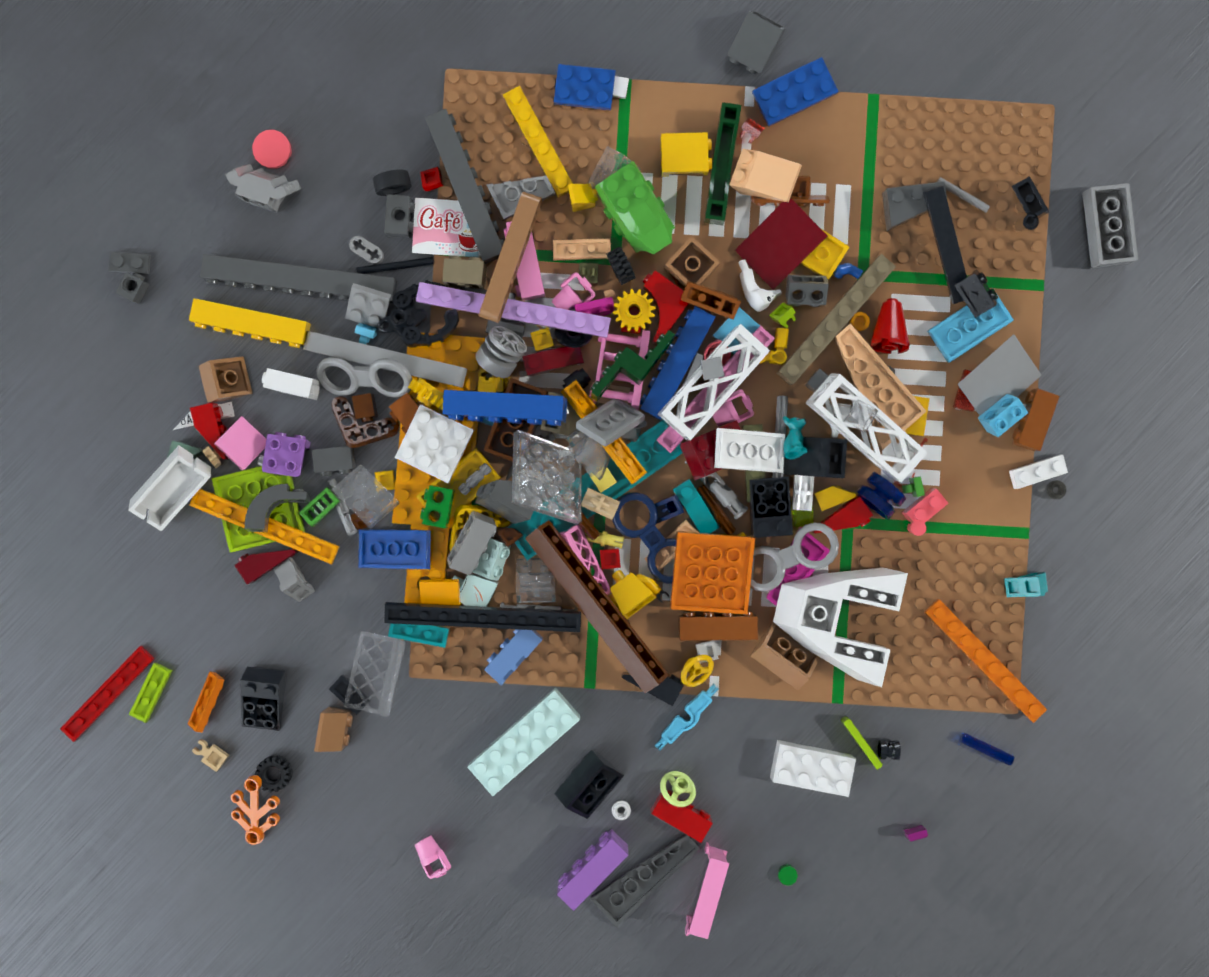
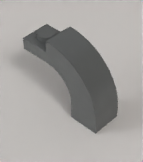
(264, 503)

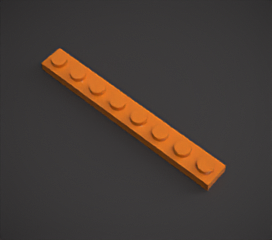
(985, 660)

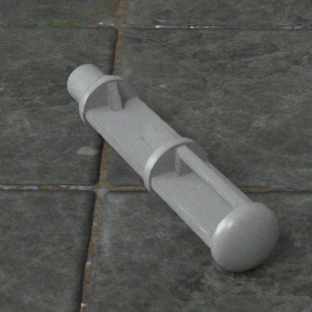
(344, 512)

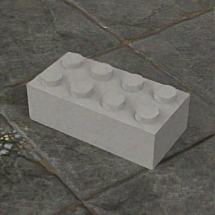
(1110, 225)

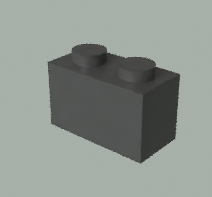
(333, 459)

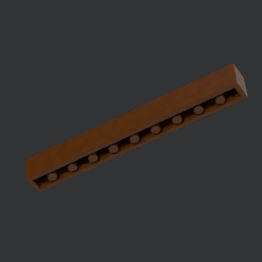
(597, 606)

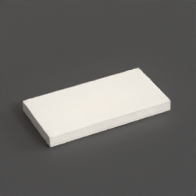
(749, 450)

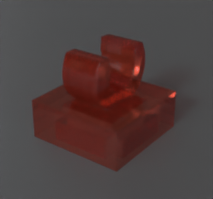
(751, 128)

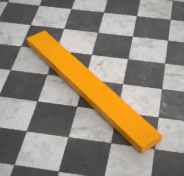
(277, 530)

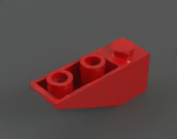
(209, 424)

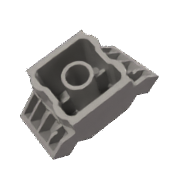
(261, 186)

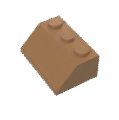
(785, 656)

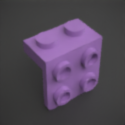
(284, 454)

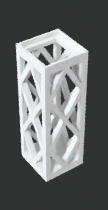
(748, 344)
(906, 461)

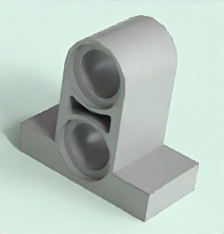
(292, 580)

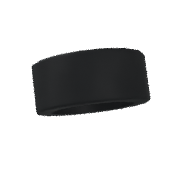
(392, 182)

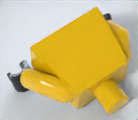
(633, 592)

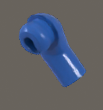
(847, 268)

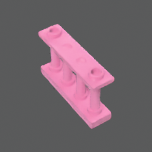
(640, 342)

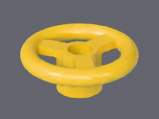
(694, 668)

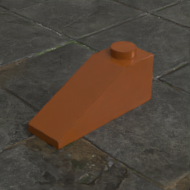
(711, 299)

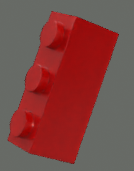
(686, 819)

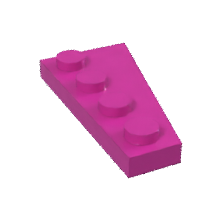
(813, 551)

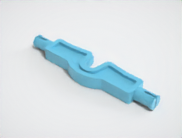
(679, 724)

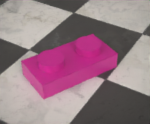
(597, 307)

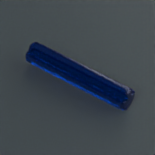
(987, 749)

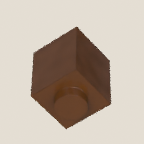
(365, 407)

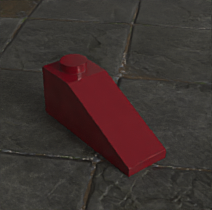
(552, 360)
(257, 565)

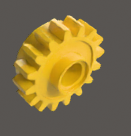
(639, 301)
(427, 393)

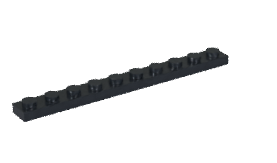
(482, 617)

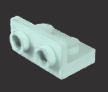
(493, 560)

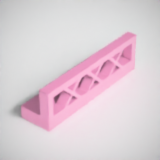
(590, 560)

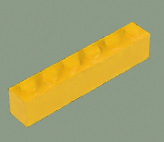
(250, 322)

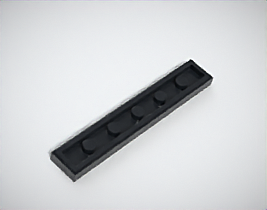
(945, 239)

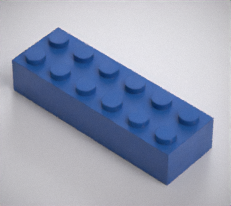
(505, 406)

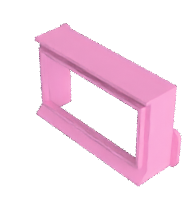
(710, 892)

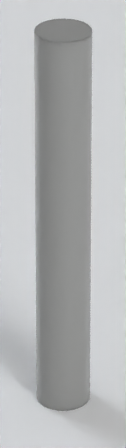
(965, 196)

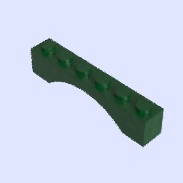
(722, 163)

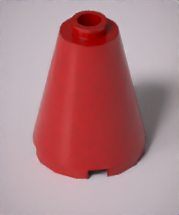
(890, 329)

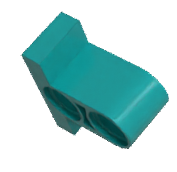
(1027, 585)

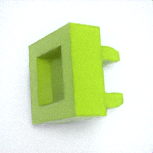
(783, 314)

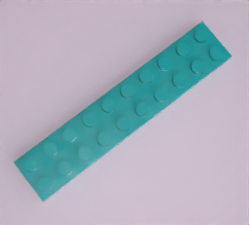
(648, 453)

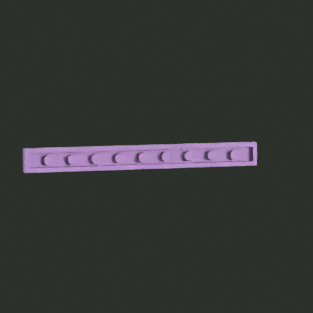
(516, 310)

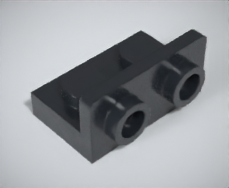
(977, 293)

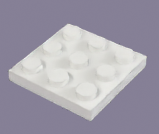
(434, 443)

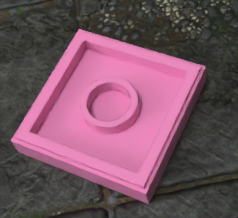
(241, 443)

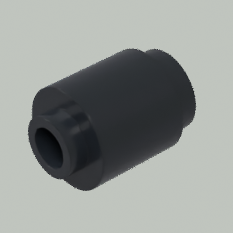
(581, 377)

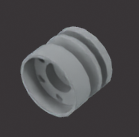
(501, 352)

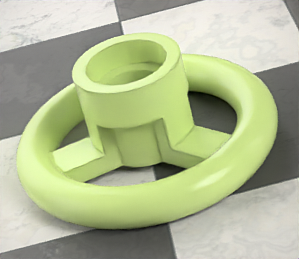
(681, 785)

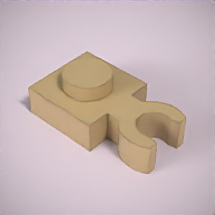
(212, 456)
(213, 756)

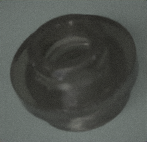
(1061, 489)

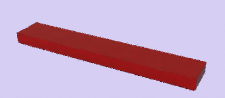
(107, 693)

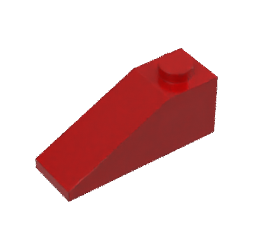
(848, 516)

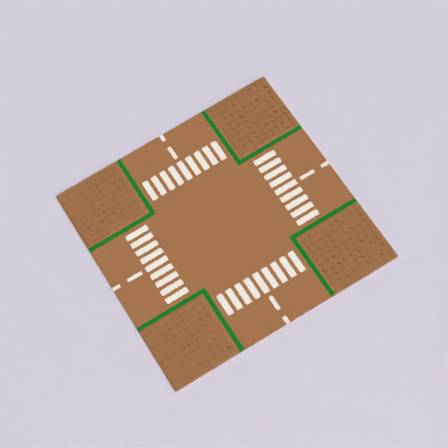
(853, 153)

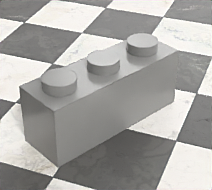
(471, 543)

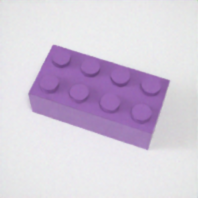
(592, 869)

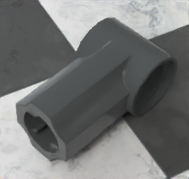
(515, 326)

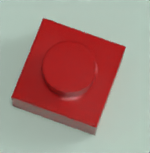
(431, 179)
(610, 558)

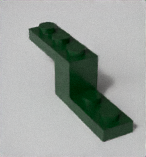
(631, 365)

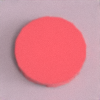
(271, 149)

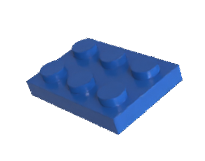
(584, 87)

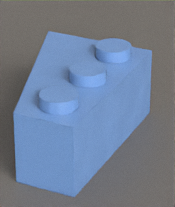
(512, 654)

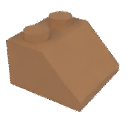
(225, 379)
(333, 729)

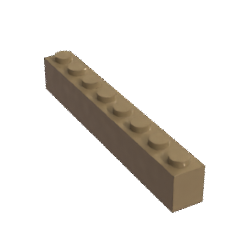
(836, 319)

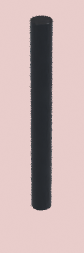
(395, 265)

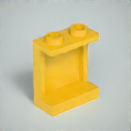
(685, 153)

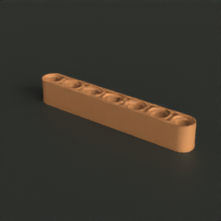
(510, 257)

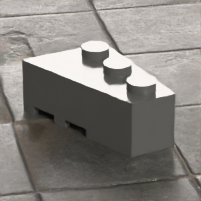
(905, 203)

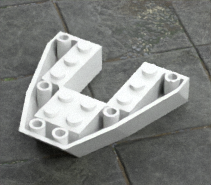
(811, 610)

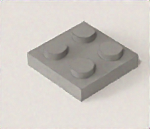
(367, 305)

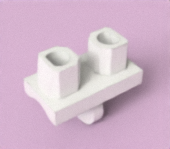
(802, 493)

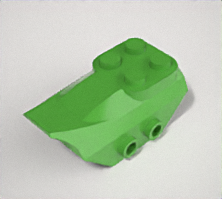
(635, 210)

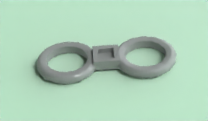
(363, 376)
(793, 555)

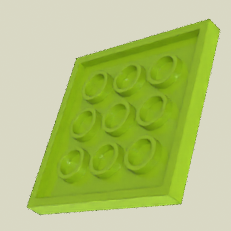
(242, 489)

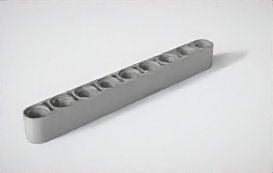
(368, 354)

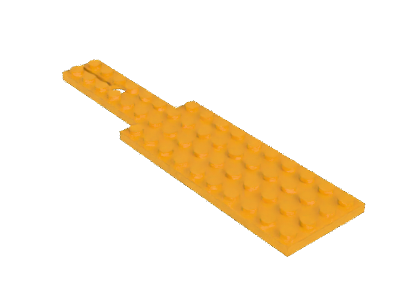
(411, 481)

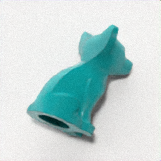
(793, 443)

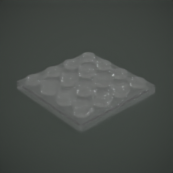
(546, 478)

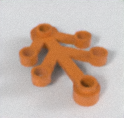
(254, 832)

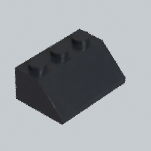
(588, 784)

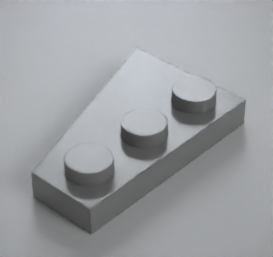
(508, 193)

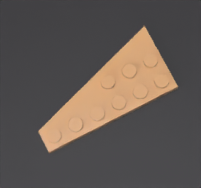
(877, 383)

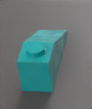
(695, 507)

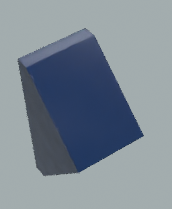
(668, 508)

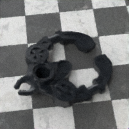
(414, 317)

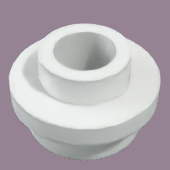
(621, 816)

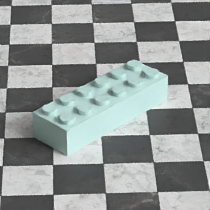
(524, 741)

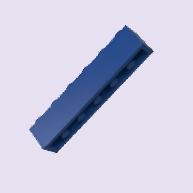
(678, 361)

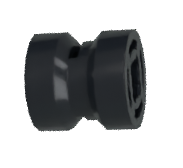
(890, 749)

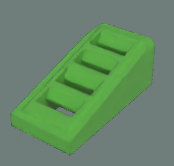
(305, 511)

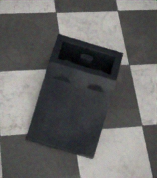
(823, 459)
(770, 507)
(262, 698)

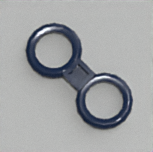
(649, 534)

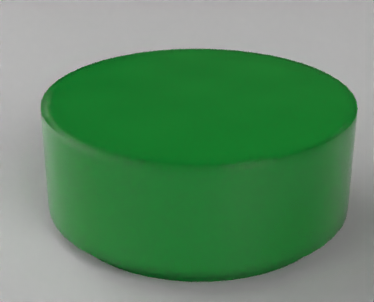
(787, 875)

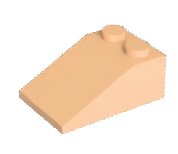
(765, 176)

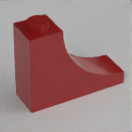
(667, 299)

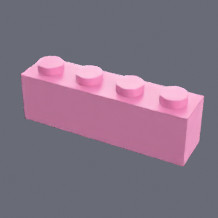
(528, 274)

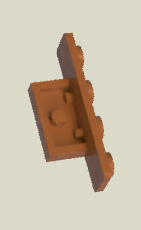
(799, 195)

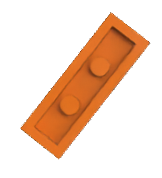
(206, 702)

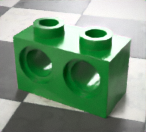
(443, 507)

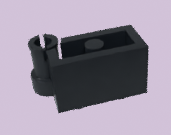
(1031, 202)

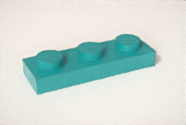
(420, 633)

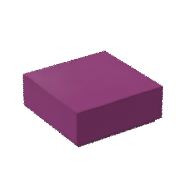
(916, 833)

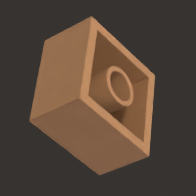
(692, 263)

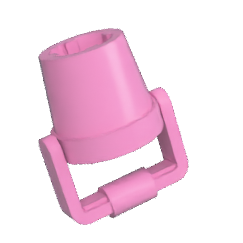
(567, 297)
(728, 413)
(429, 852)

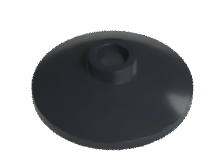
(571, 339)

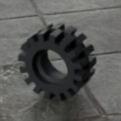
(620, 265)
(284, 768)

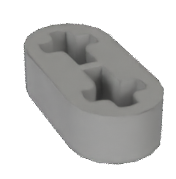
(364, 253)

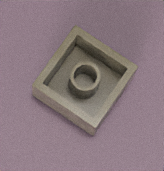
(464, 273)

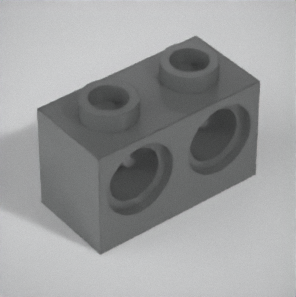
(807, 285)

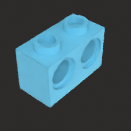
(1002, 415)

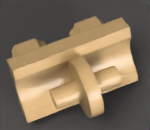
(600, 503)

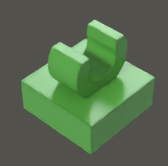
(915, 487)

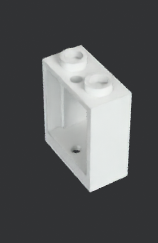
(291, 384)

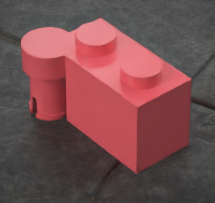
(922, 510)

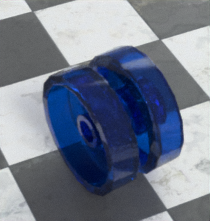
(881, 495)

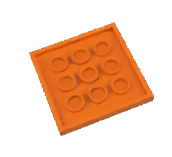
(712, 572)

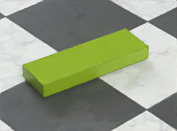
(150, 692)
(861, 742)

